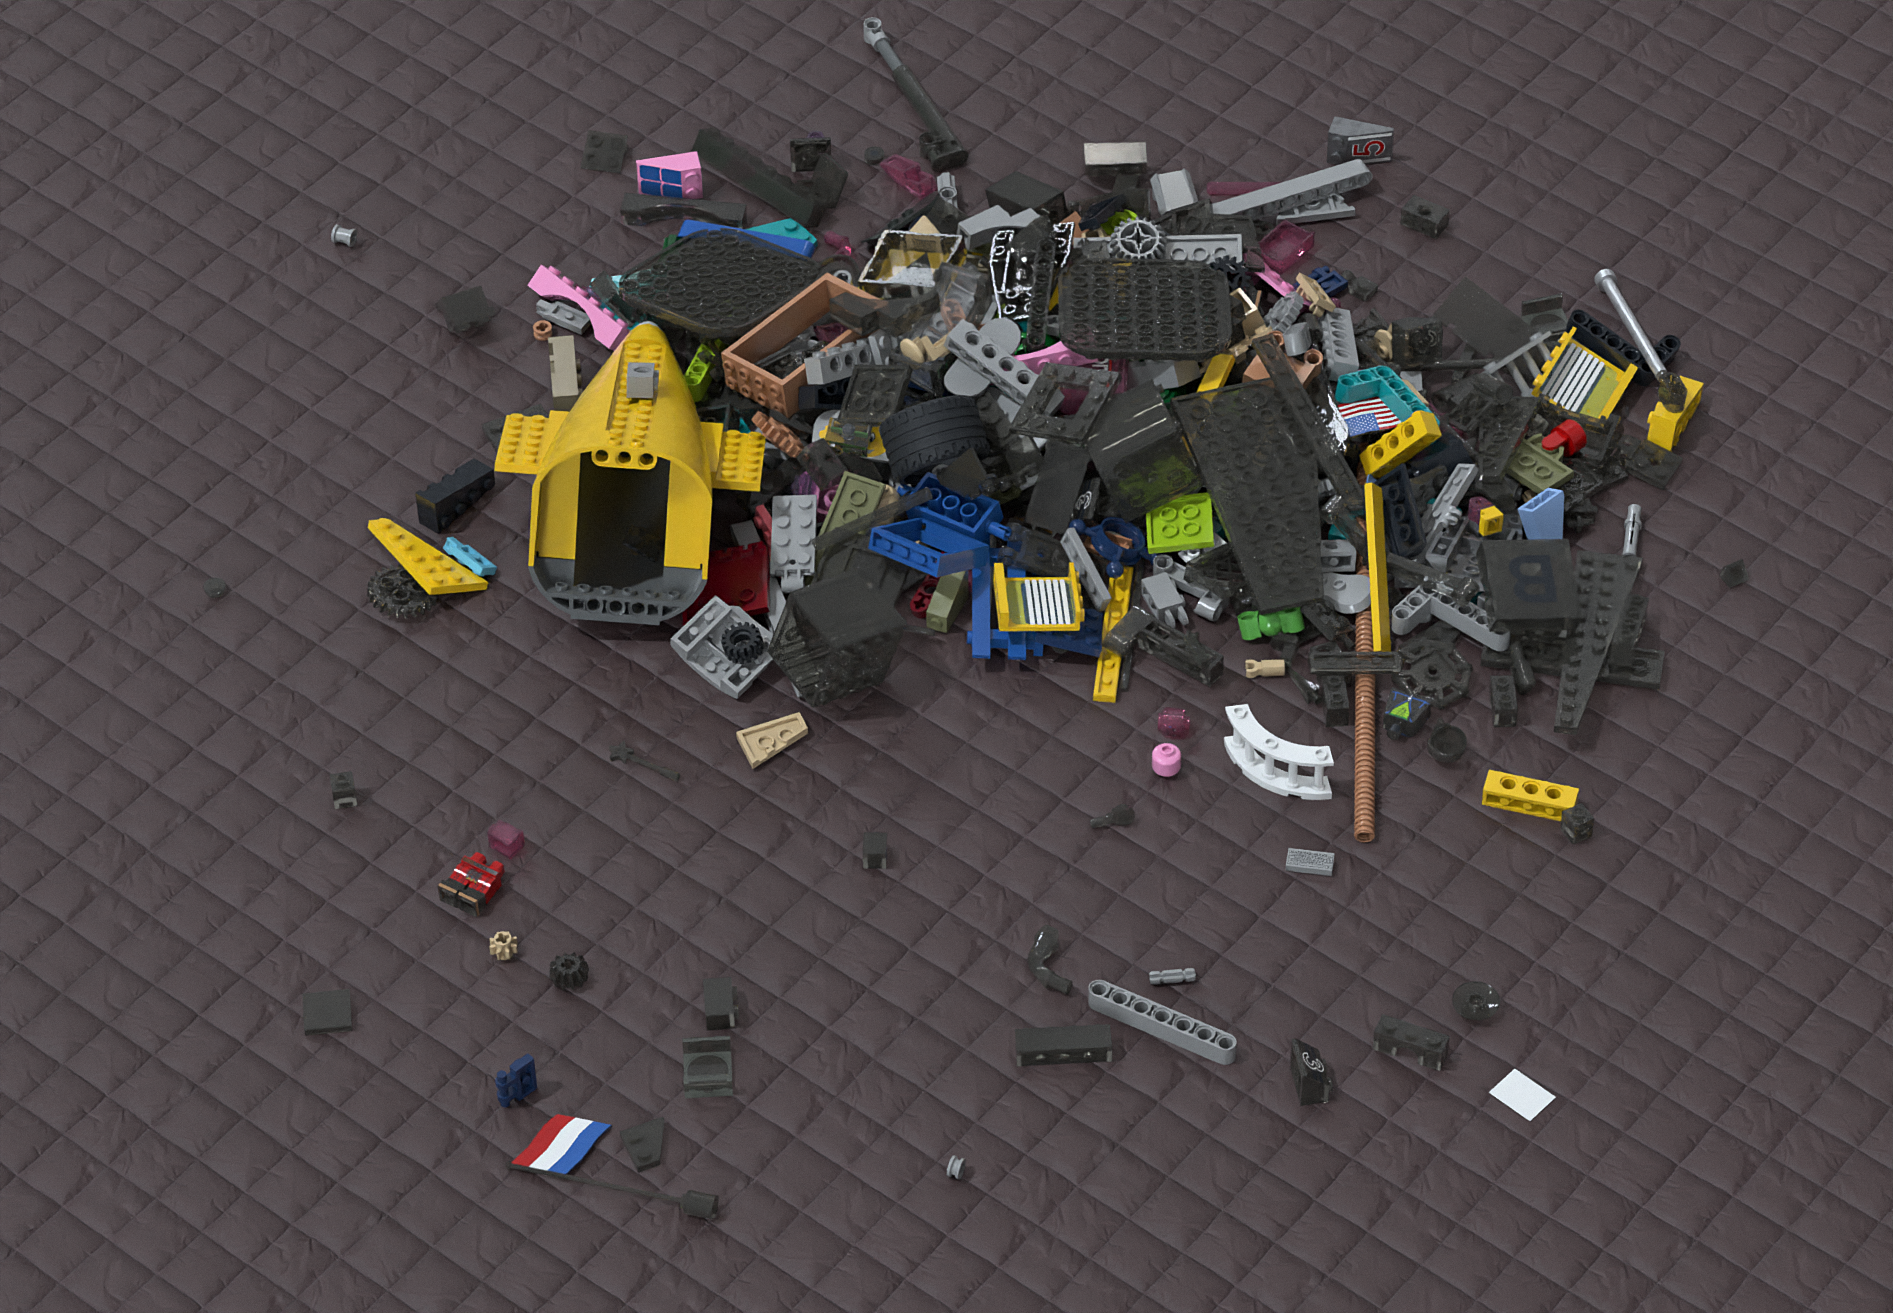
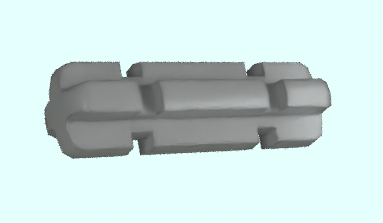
(1172, 976)

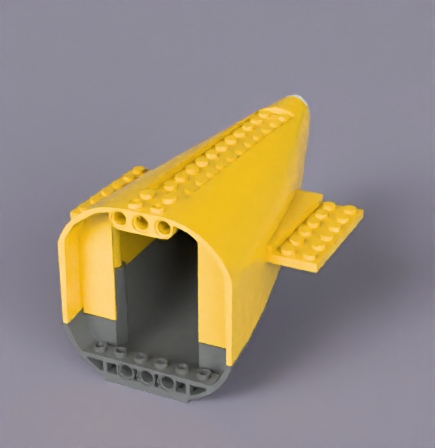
(621, 466)

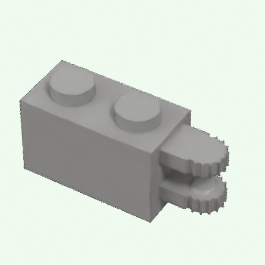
(1163, 599)

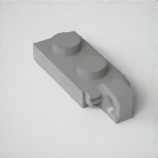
(564, 316)

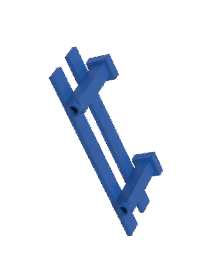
(981, 636)

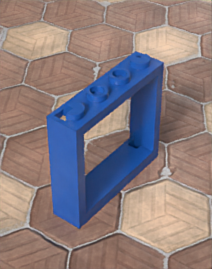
(899, 543)

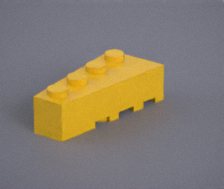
(1667, 426)

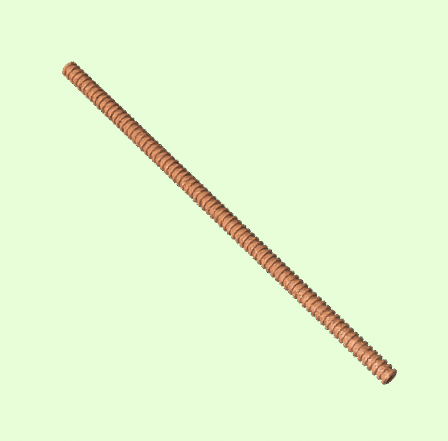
(1364, 710)

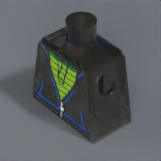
(1405, 714)

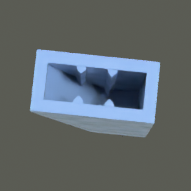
(1543, 515)

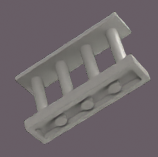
(1536, 339)

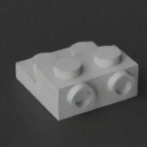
(882, 344)

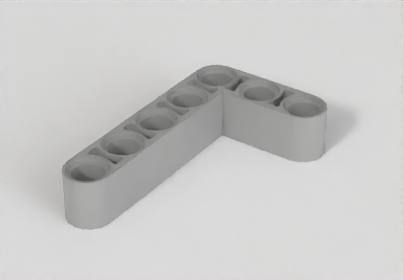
(1467, 619)

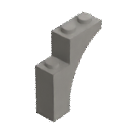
(980, 228)

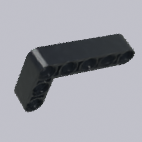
(1617, 350)

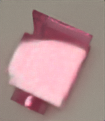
(505, 839)

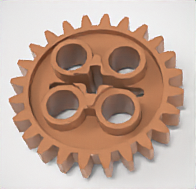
(778, 434)

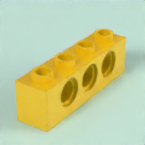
(1400, 444)
(1528, 795)

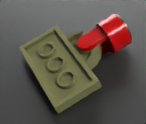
(1540, 457)

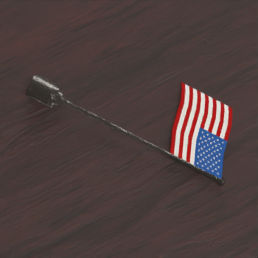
(1361, 416)

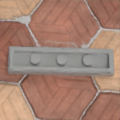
(1087, 572)

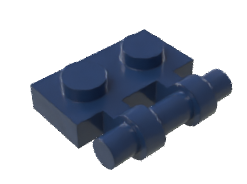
(1330, 282)
(518, 1082)

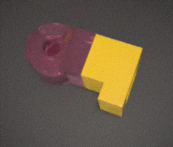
(1484, 514)

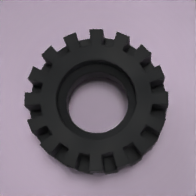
(746, 651)

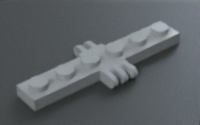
(1444, 509)

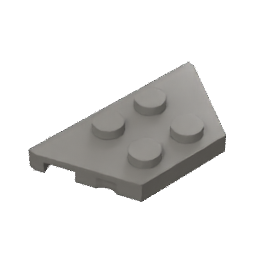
(1323, 209)

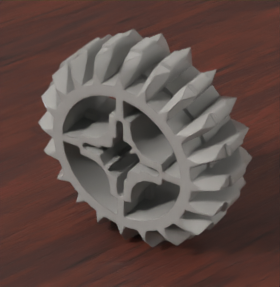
(1153, 241)

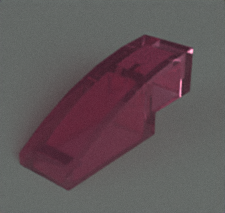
(909, 175)

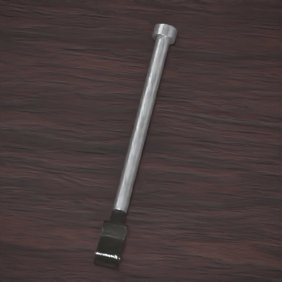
(1671, 388)

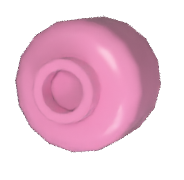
(1166, 759)

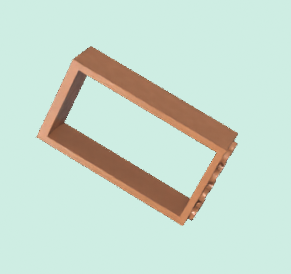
(773, 335)

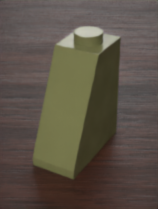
(947, 601)

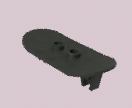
(920, 208)

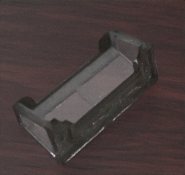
(962, 296)

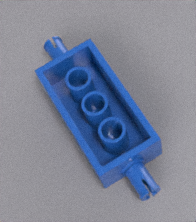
(973, 517)

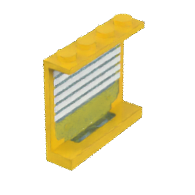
(1581, 379)
(1038, 602)

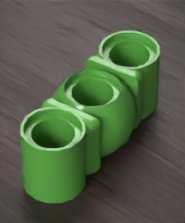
(1254, 625)

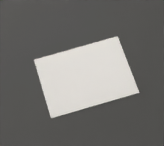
(1522, 1094)

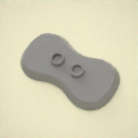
(1347, 592)

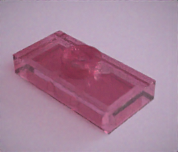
(830, 331)

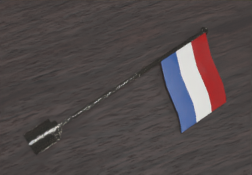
(565, 1144)

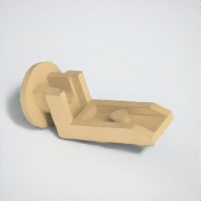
(923, 350)

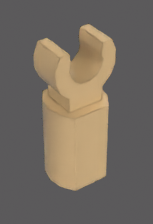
(1264, 668)

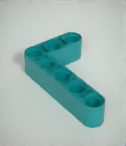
(1385, 384)

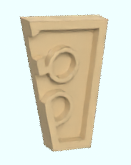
(771, 737)

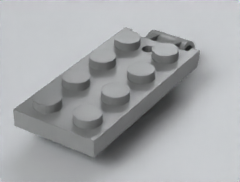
(791, 540)

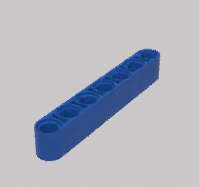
(797, 245)

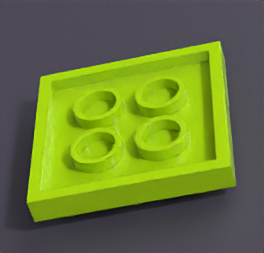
(1181, 524)

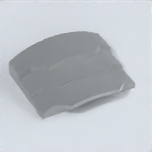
(702, 649)

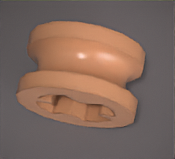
(542, 325)

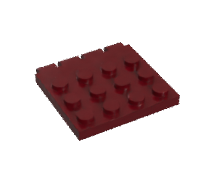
(738, 579)

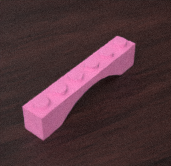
(552, 286)
(1054, 354)

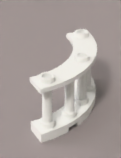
(1250, 735)

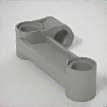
(1209, 605)

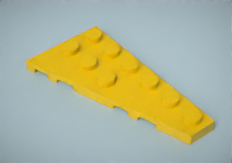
(426, 564)

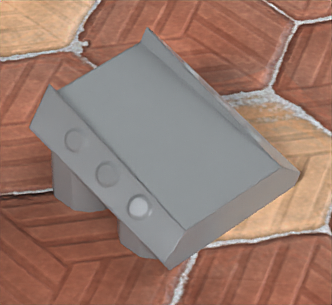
(1172, 190)

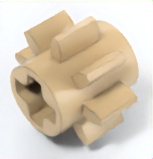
(503, 945)

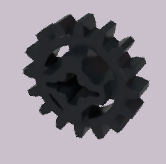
(1239, 273)

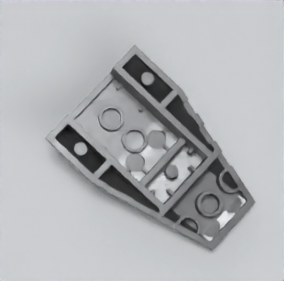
(1457, 547)

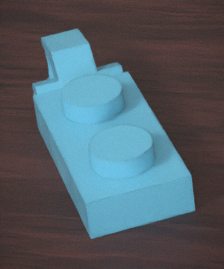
(470, 557)

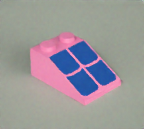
(670, 176)

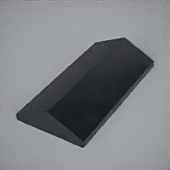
(1401, 513)

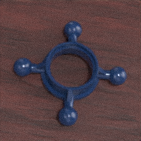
(1116, 554)

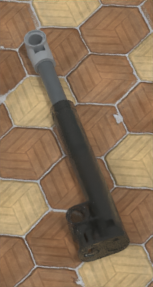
(939, 142)

